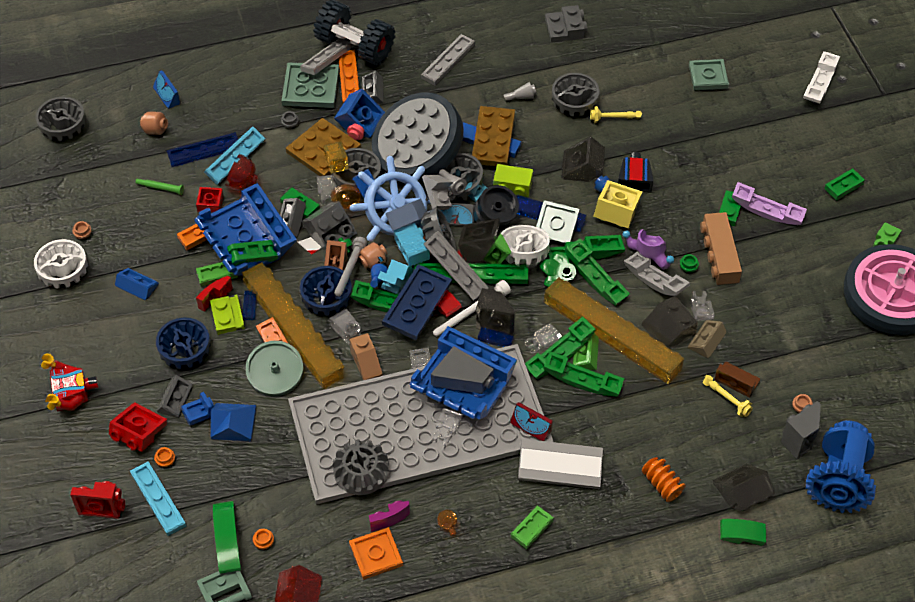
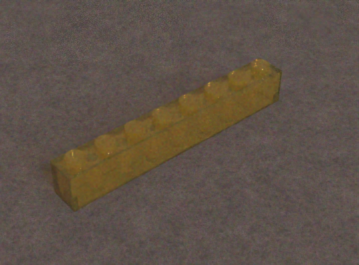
(293, 325)
(615, 330)

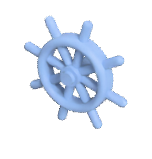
(393, 200)

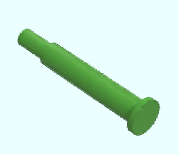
(162, 186)

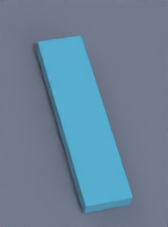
(243, 146)
(158, 498)

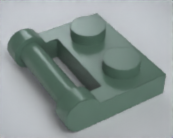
(219, 584)

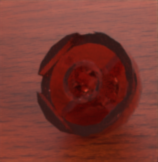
(241, 174)

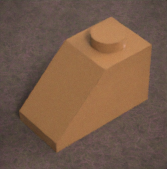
(365, 357)

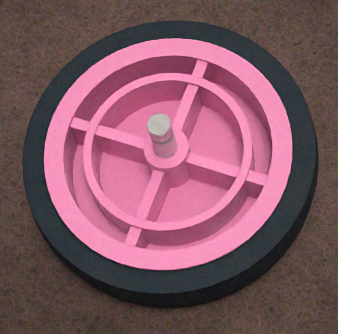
(882, 288)

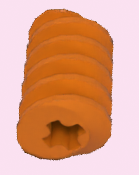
(662, 479)

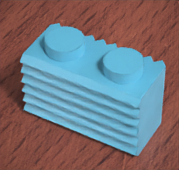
(411, 244)

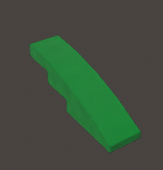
(599, 245)

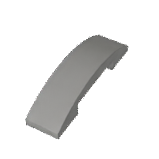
(653, 277)

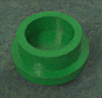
(689, 263)

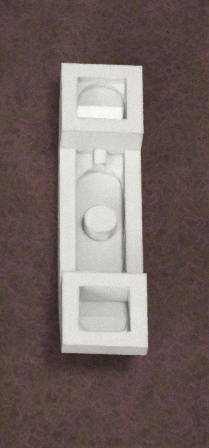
(822, 77)

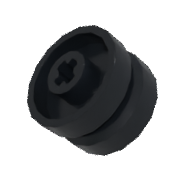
(496, 203)

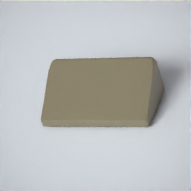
(708, 338)

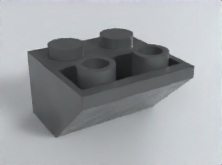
(329, 224)
(802, 430)

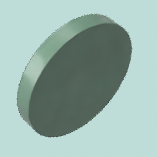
(274, 368)

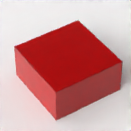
(209, 198)

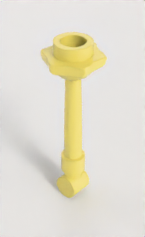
(596, 114)
(744, 408)

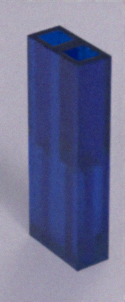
(249, 306)
(495, 338)

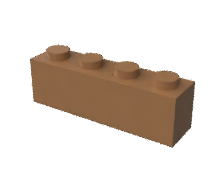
(721, 248)

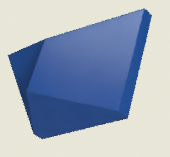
(232, 421)

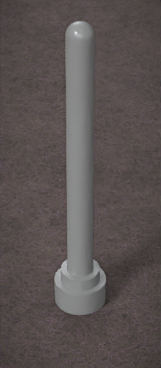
(358, 244)

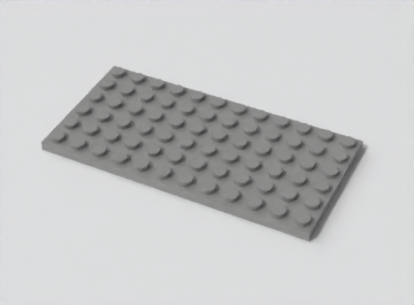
(404, 427)

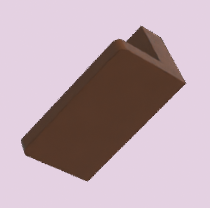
(736, 379)

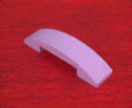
(767, 208)

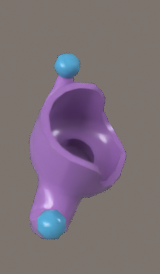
(649, 247)

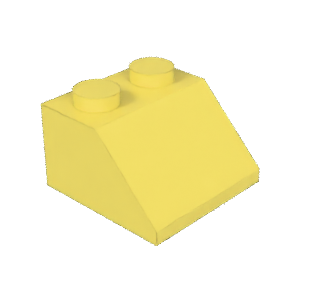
(617, 204)

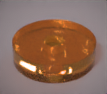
(346, 194)

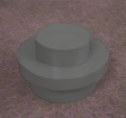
(289, 119)

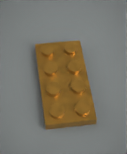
(493, 135)

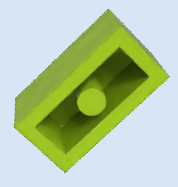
(514, 178)

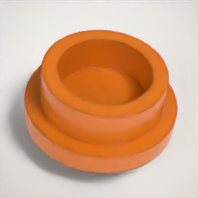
(164, 457)
(263, 539)

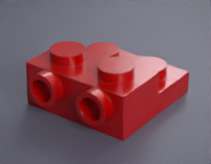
(136, 427)
(100, 501)

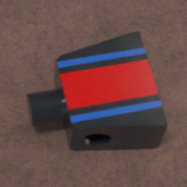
(636, 173)

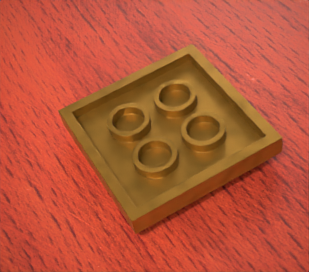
(309, 146)

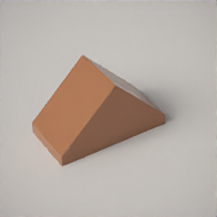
(336, 254)

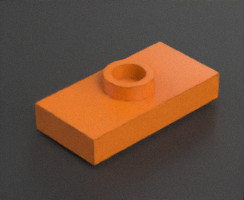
(270, 331)

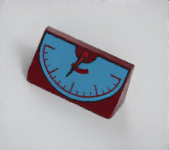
(531, 422)

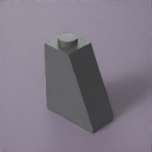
(462, 373)

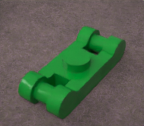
(252, 252)

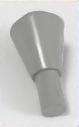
(524, 92)
(459, 184)

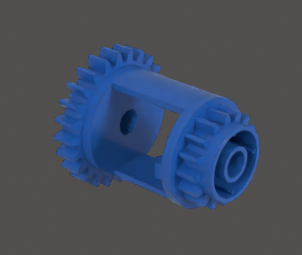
(842, 479)

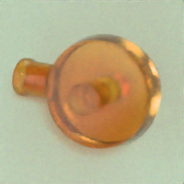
(447, 520)

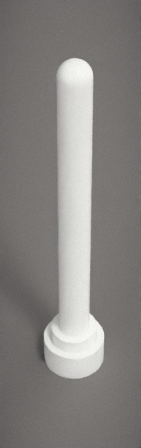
(502, 286)

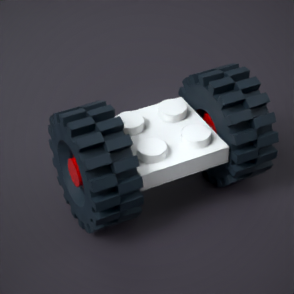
(373, 42)

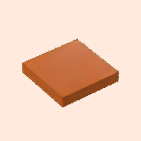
(376, 553)

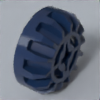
(324, 280)
(181, 333)

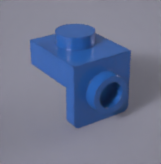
(198, 409)

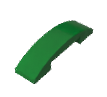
(594, 273)
(372, 297)
(567, 346)
(582, 378)
(226, 537)

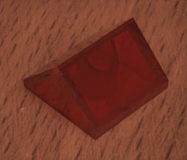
(298, 585)

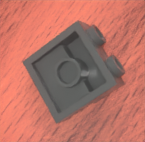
(566, 24)

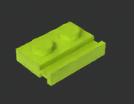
(227, 314)

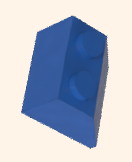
(360, 110)

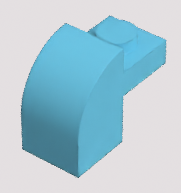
(396, 276)

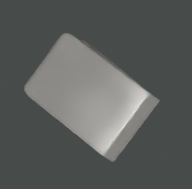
(436, 190)

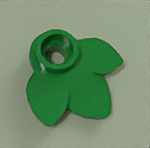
(555, 267)

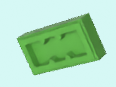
(212, 273)
(532, 527)

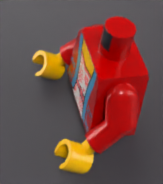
(67, 385)

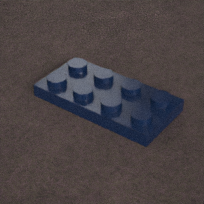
(417, 302)

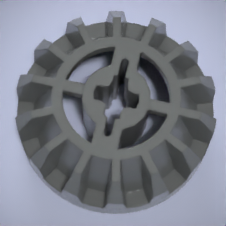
(572, 90)
(64, 114)
(358, 160)
(467, 168)
(436, 221)
(359, 480)

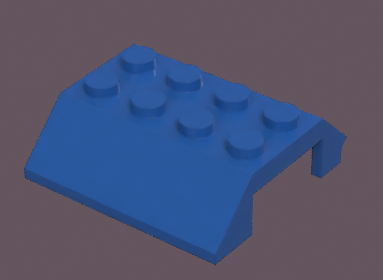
(245, 221)
(471, 404)

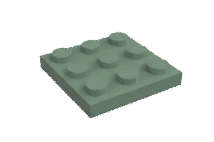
(308, 89)

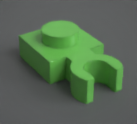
(887, 235)

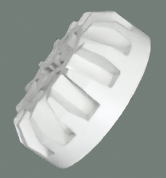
(522, 241)
(59, 260)

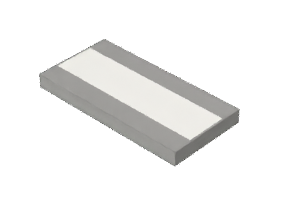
(560, 463)

